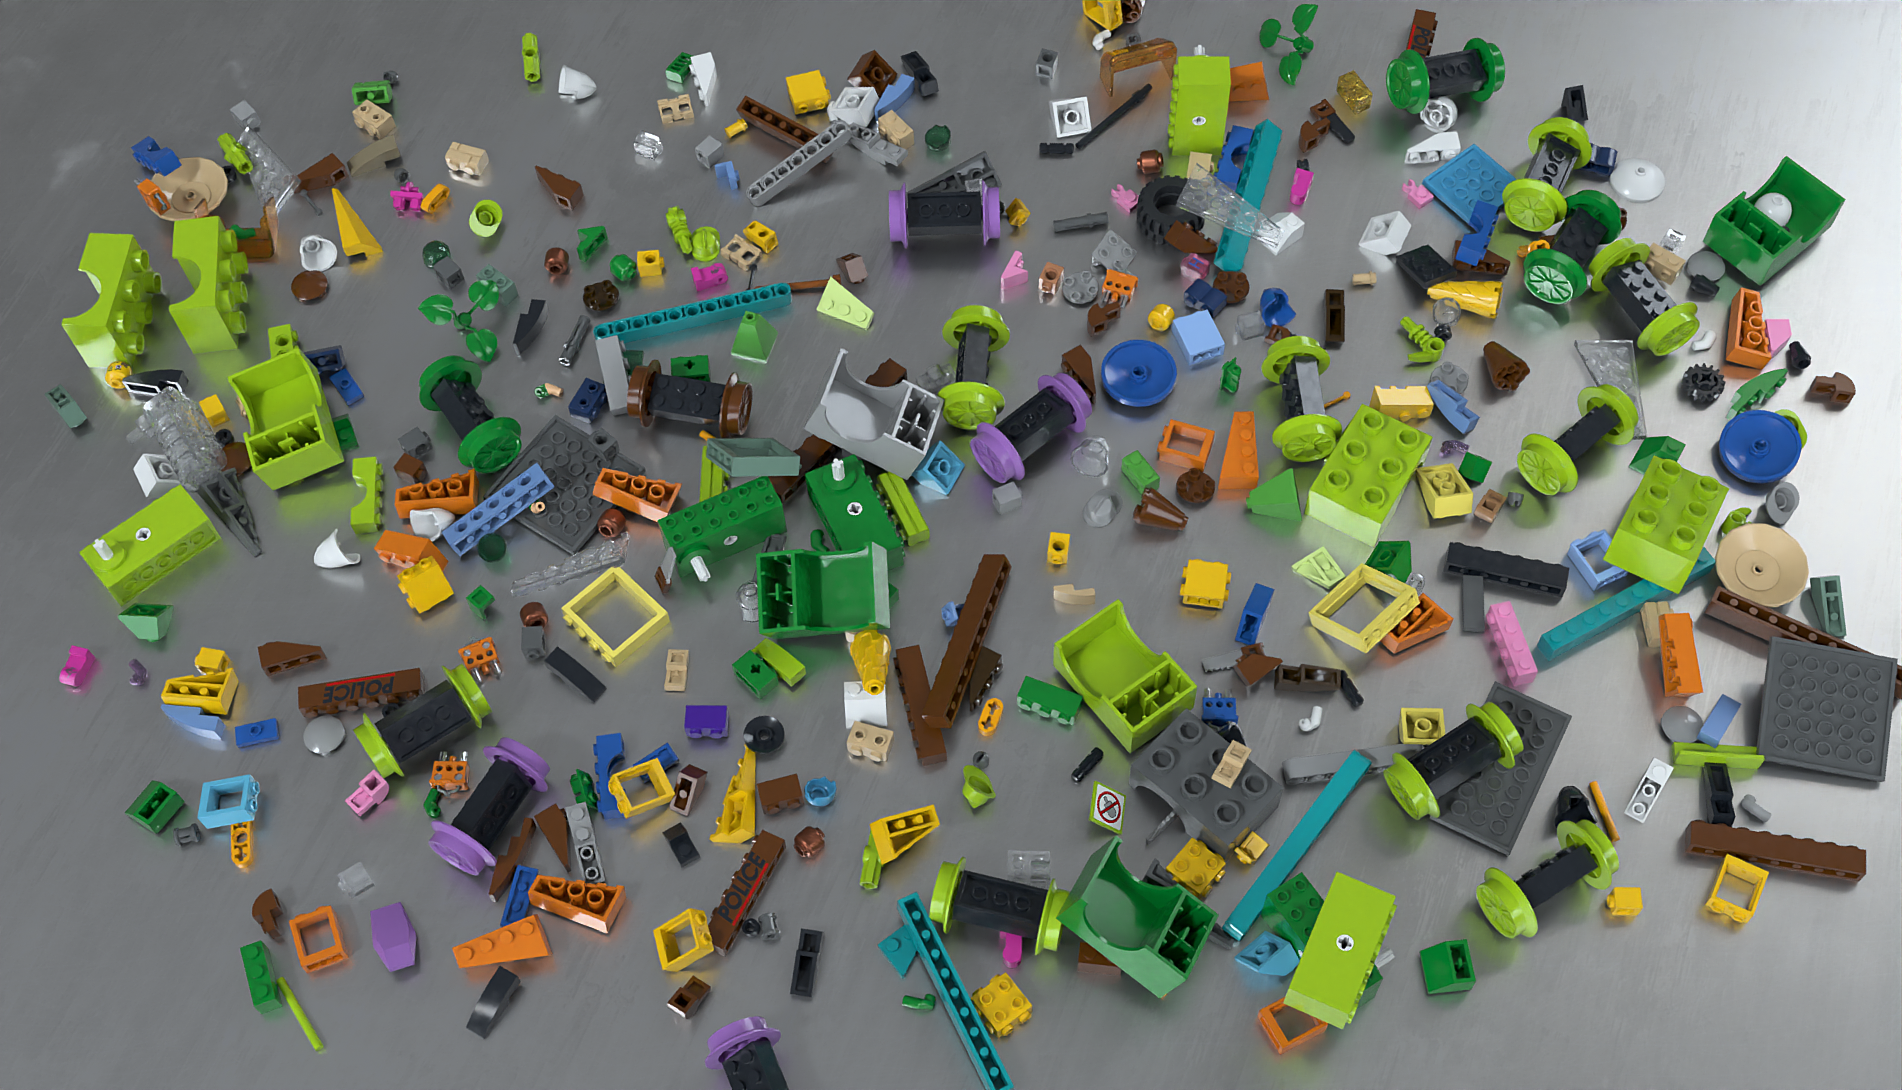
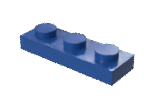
(518, 898)

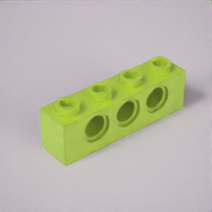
(282, 339)

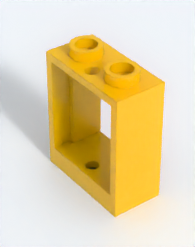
(1104, 16)
(658, 779)
(1746, 872)
(665, 937)

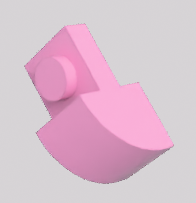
(372, 790)

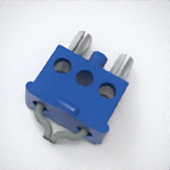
(1218, 710)

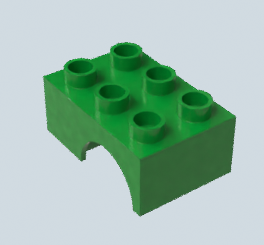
(1760, 244)
(822, 591)
(1137, 925)

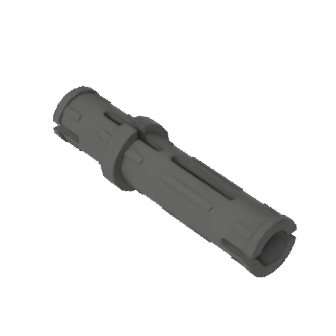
(1083, 221)
(571, 346)

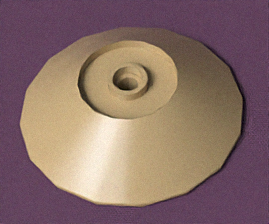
(189, 184)
(1771, 551)

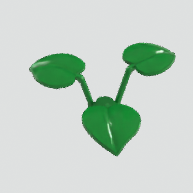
(1302, 19)
(486, 296)

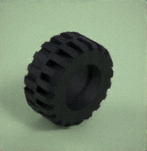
(1157, 194)

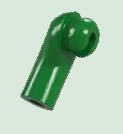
(243, 234)
(816, 541)
(430, 804)
(918, 1003)

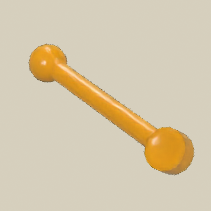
(1346, 395)

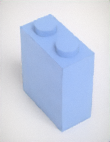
(1198, 337)

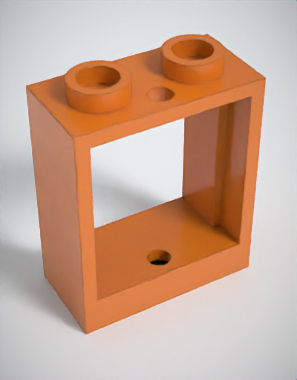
(1181, 458)
(324, 957)
(1275, 1033)

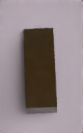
(1334, 315)
(1307, 678)

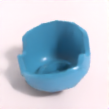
(820, 791)

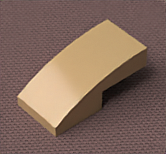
(1066, 594)
(676, 670)
(1231, 764)

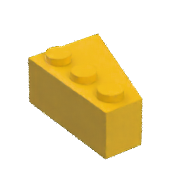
(1402, 403)
(209, 692)
(901, 831)

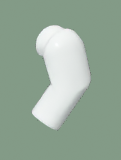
(1097, 41)
(832, 117)
(1707, 341)
(1312, 722)

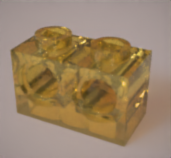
(1354, 92)

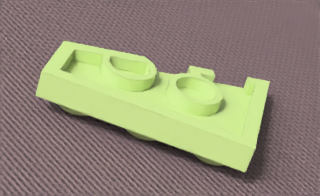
(844, 306)

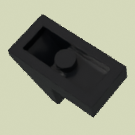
(1575, 103)
(681, 844)

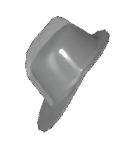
(1782, 502)
(1102, 508)

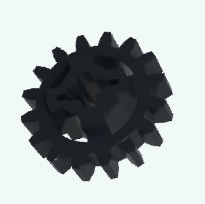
(1703, 382)

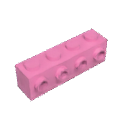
(1511, 643)

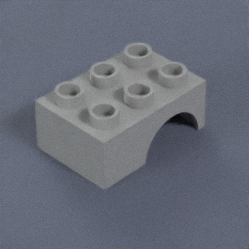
(874, 422)

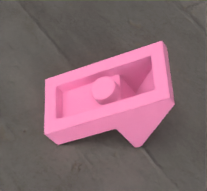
(1013, 273)

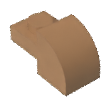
(1490, 506)

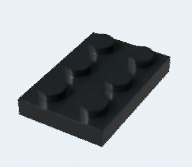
(1426, 266)

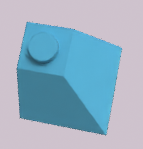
(939, 468)
(1269, 955)

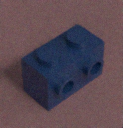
(327, 358)
(588, 401)

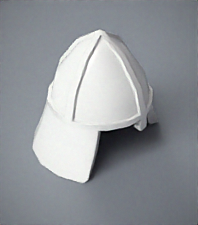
(575, 83)
(317, 253)
(430, 522)
(330, 555)

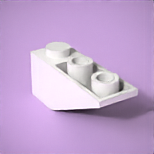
(705, 75)
(1436, 148)
(1648, 790)

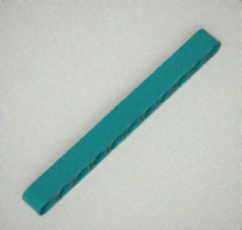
(696, 314)
(1297, 844)

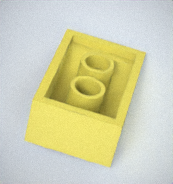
(1444, 490)

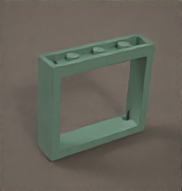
(753, 457)

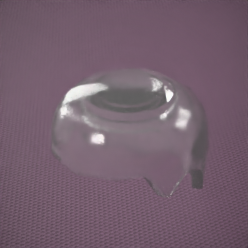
(1446, 312)

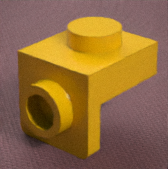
(1017, 212)
(1251, 849)

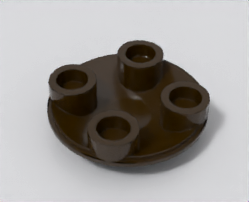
(600, 295)

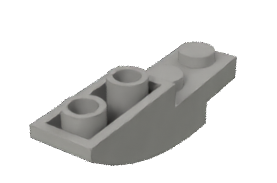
(875, 147)
(585, 843)

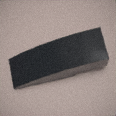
(920, 70)
(530, 325)
(155, 381)
(574, 674)
(1718, 794)
(806, 962)
(493, 1002)

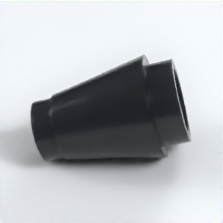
(1703, 285)
(1799, 356)

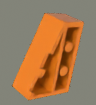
(1420, 624)

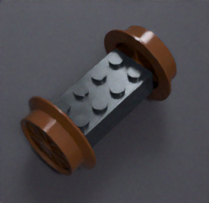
(689, 400)

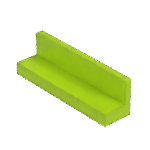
(1732, 755)

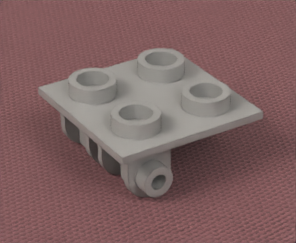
(1113, 252)

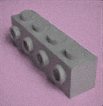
(614, 372)

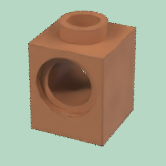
(1052, 272)

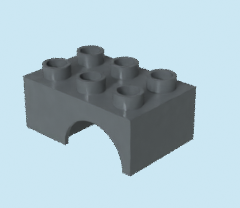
(1181, 772)

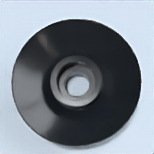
(761, 727)

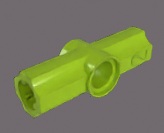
(531, 57)
(235, 153)
(871, 865)

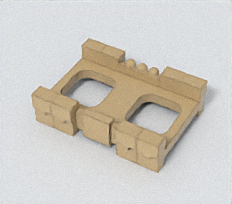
(674, 104)
(737, 256)

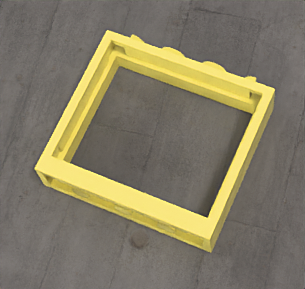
(1405, 602)
(634, 642)

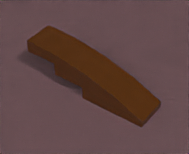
(507, 865)

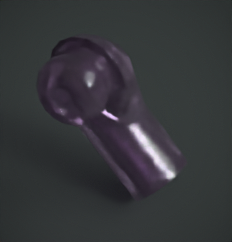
(1454, 444)
(140, 673)

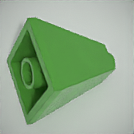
(754, 338)
(1277, 497)

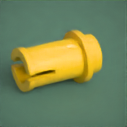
(736, 127)

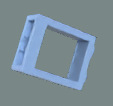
(1594, 580)

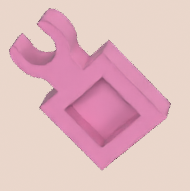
(1417, 195)
(1125, 199)

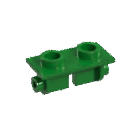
(1230, 376)
(582, 784)

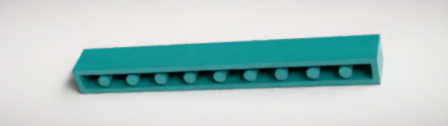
(1251, 188)
(1613, 611)
(953, 994)

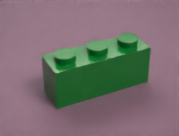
(1049, 700)
(261, 977)

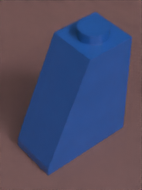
(1254, 614)

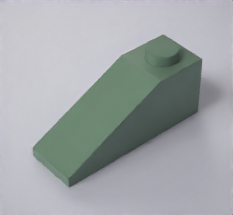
(66, 406)
(1829, 604)

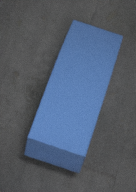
(895, 96)
(1453, 406)
(195, 720)
(1718, 721)

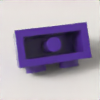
(706, 721)

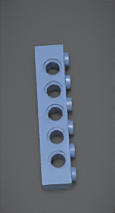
(498, 509)

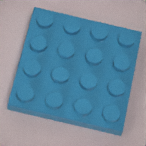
(1467, 179)

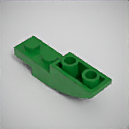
(1756, 390)

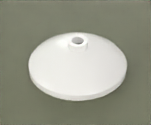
(1637, 180)

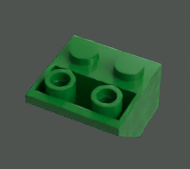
(155, 806)
(1448, 967)

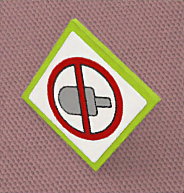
(1107, 807)

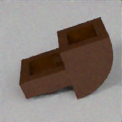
(1311, 134)
(1099, 317)
(1838, 387)
(265, 910)
(687, 999)

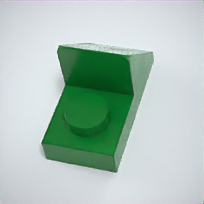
(591, 240)
(344, 431)

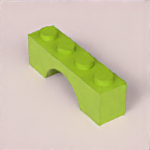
(366, 515)

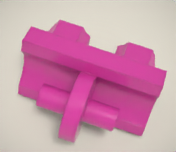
(407, 194)

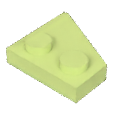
(1320, 568)

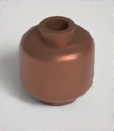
(1150, 161)
(556, 260)
(611, 522)
(533, 615)
(809, 841)

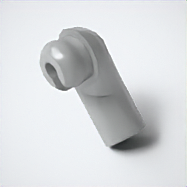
(1750, 805)

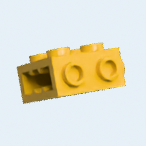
(807, 91)
(1205, 583)
(424, 585)
(1197, 868)
(1001, 1005)

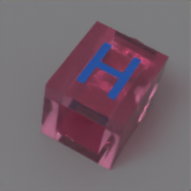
(1194, 267)

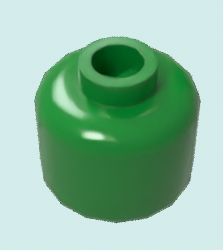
(623, 267)

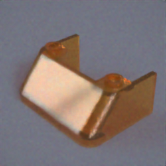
(1136, 56)
(258, 246)

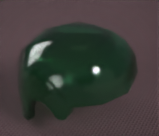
(938, 138)
(434, 252)
(492, 547)

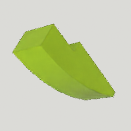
(783, 662)

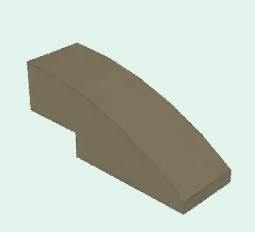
(373, 156)

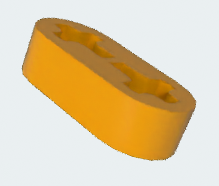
(435, 198)
(986, 715)

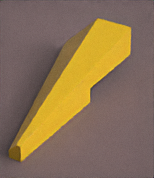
(353, 232)
(738, 815)

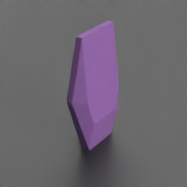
(393, 936)

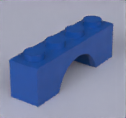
(1237, 145)
(156, 159)
(1472, 245)
(610, 752)

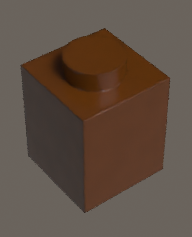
(410, 469)

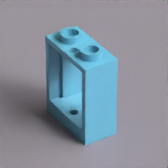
(211, 791)

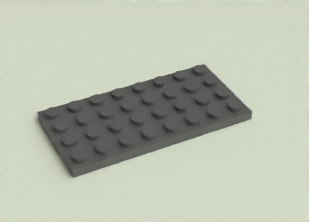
(1498, 799)

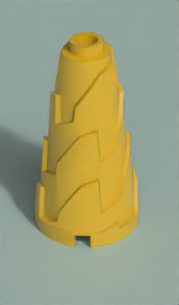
(1471, 295)
(871, 659)

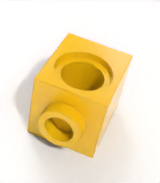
(650, 263)
(214, 410)
(1061, 541)
(211, 660)
(1625, 901)

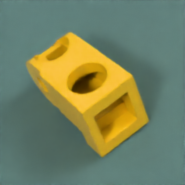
(761, 236)

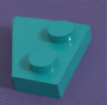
(899, 950)

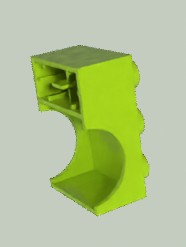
(214, 268)
(126, 287)
(287, 419)
(1367, 475)
(1666, 524)
(1122, 678)

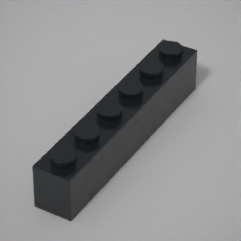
(1506, 569)

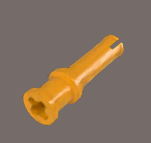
(1525, 250)

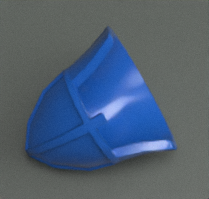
(1275, 307)

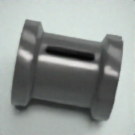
(186, 834)
(769, 926)

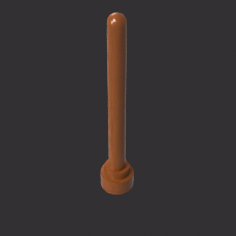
(810, 284)

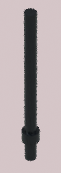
(1136, 97)

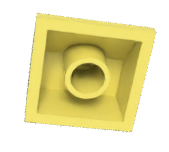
(1421, 725)

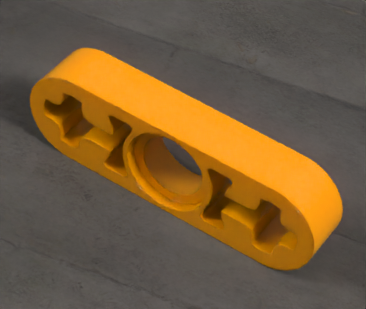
(247, 845)

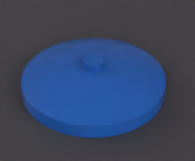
(1138, 373)
(1760, 446)

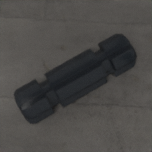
(1056, 148)
(1350, 689)
(1087, 764)

